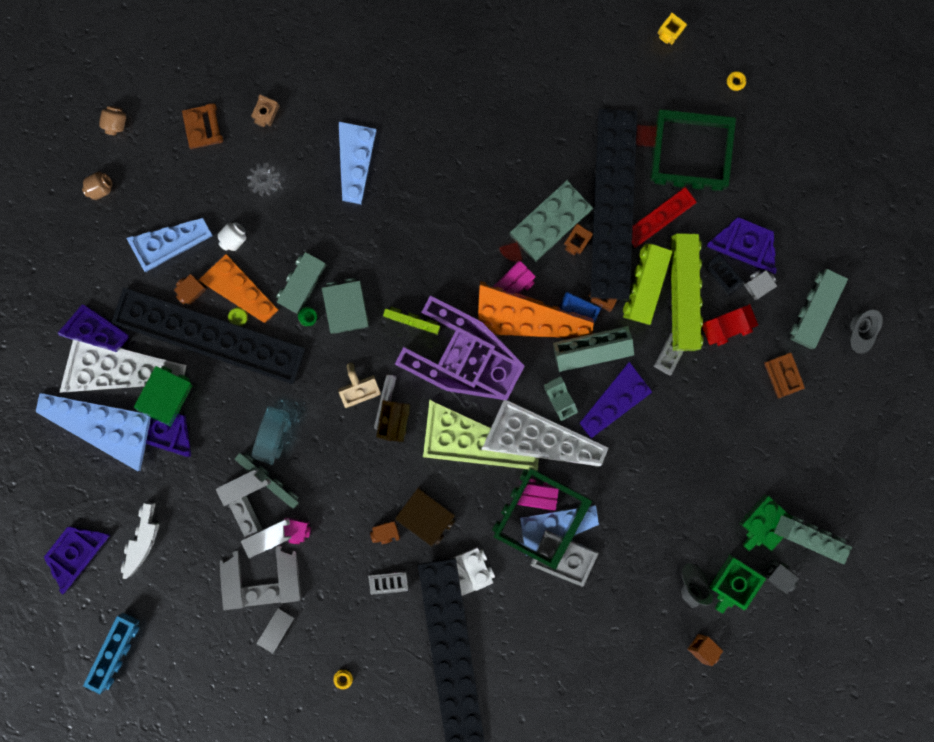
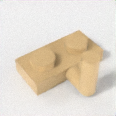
(358, 390)

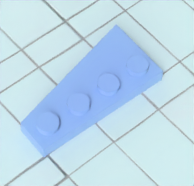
(355, 158)
(164, 244)
(555, 522)

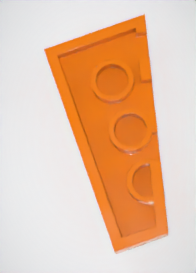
(235, 286)

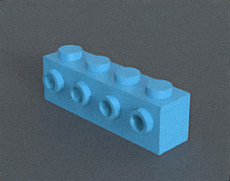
(111, 653)

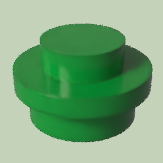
(307, 316)

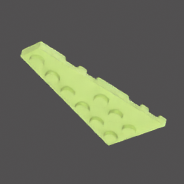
(461, 439)

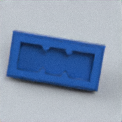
(580, 306)

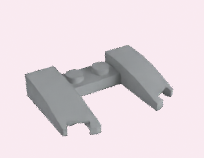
(256, 538)
(286, 590)

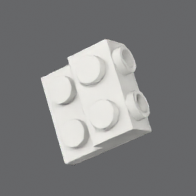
(473, 570)

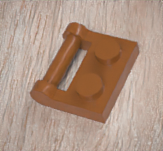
(196, 127)

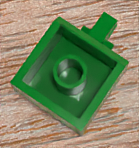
(762, 522)
(736, 585)

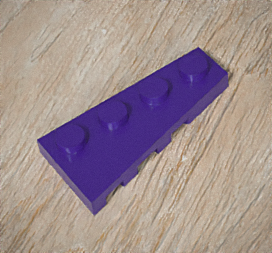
(619, 397)

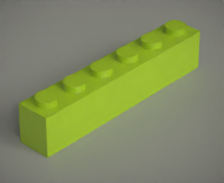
(686, 292)

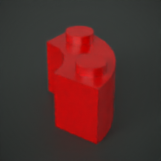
(730, 324)

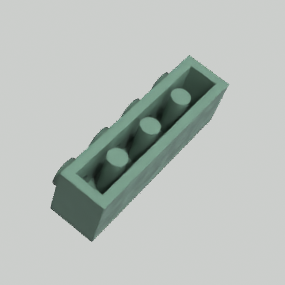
(818, 308)
(593, 349)
(812, 539)

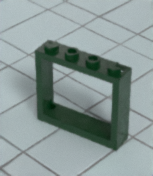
(694, 119)
(569, 532)

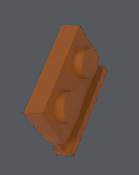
(784, 375)

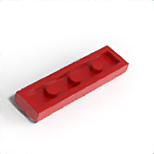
(661, 216)

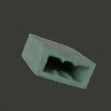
(345, 306)

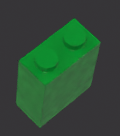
(163, 395)

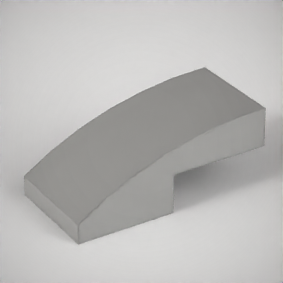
(275, 630)

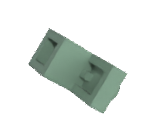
(560, 398)

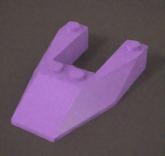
(472, 361)

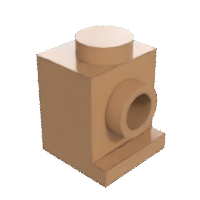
(272, 108)

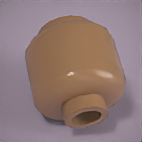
(112, 120)
(97, 185)

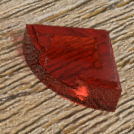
(511, 252)

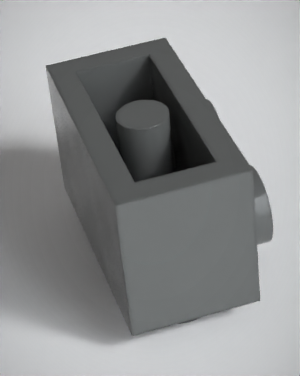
(781, 576)

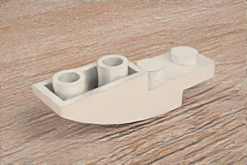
(139, 548)

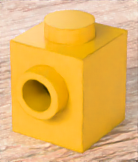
(671, 29)

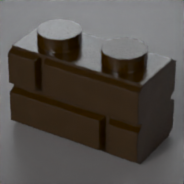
(393, 420)

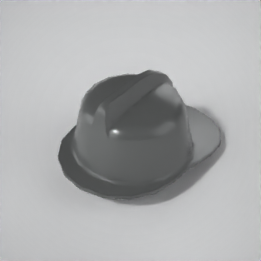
(865, 329)
(695, 587)

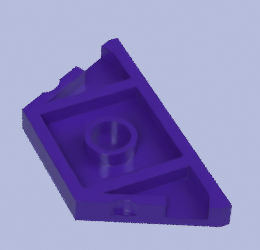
(747, 243)
(170, 438)
(72, 554)

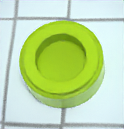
(238, 317)

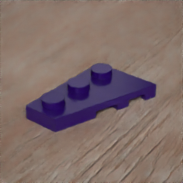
(93, 330)

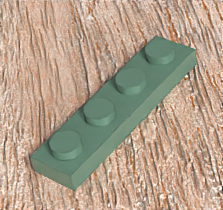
(275, 486)

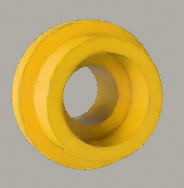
(742, 81)
(343, 685)

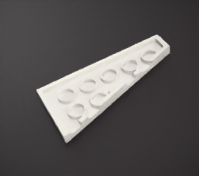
(101, 369)
(531, 435)

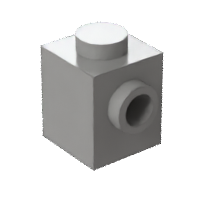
(760, 284)

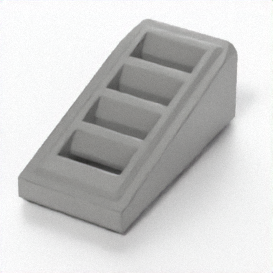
(404, 581)

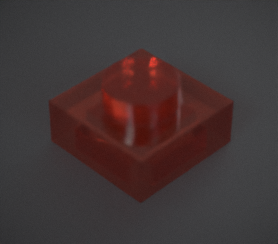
(645, 135)

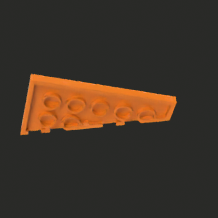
(524, 316)

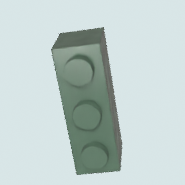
(301, 282)

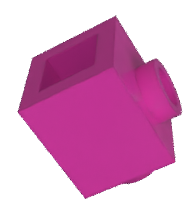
(297, 530)

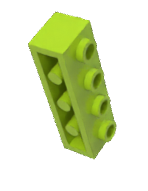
(647, 283)

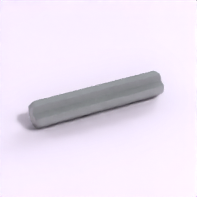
(386, 394)

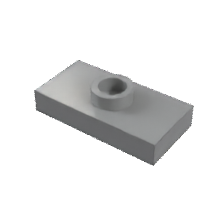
(668, 358)

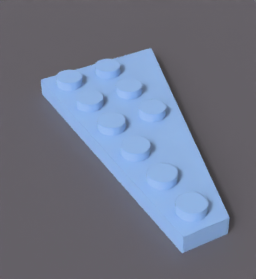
(109, 428)

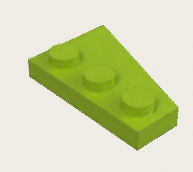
(412, 320)

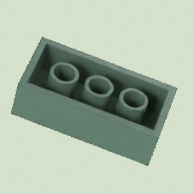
(551, 221)

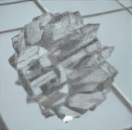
(263, 173)

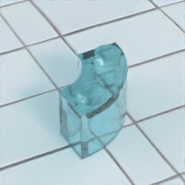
(270, 435)

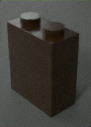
(426, 517)

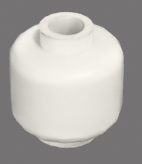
(231, 236)

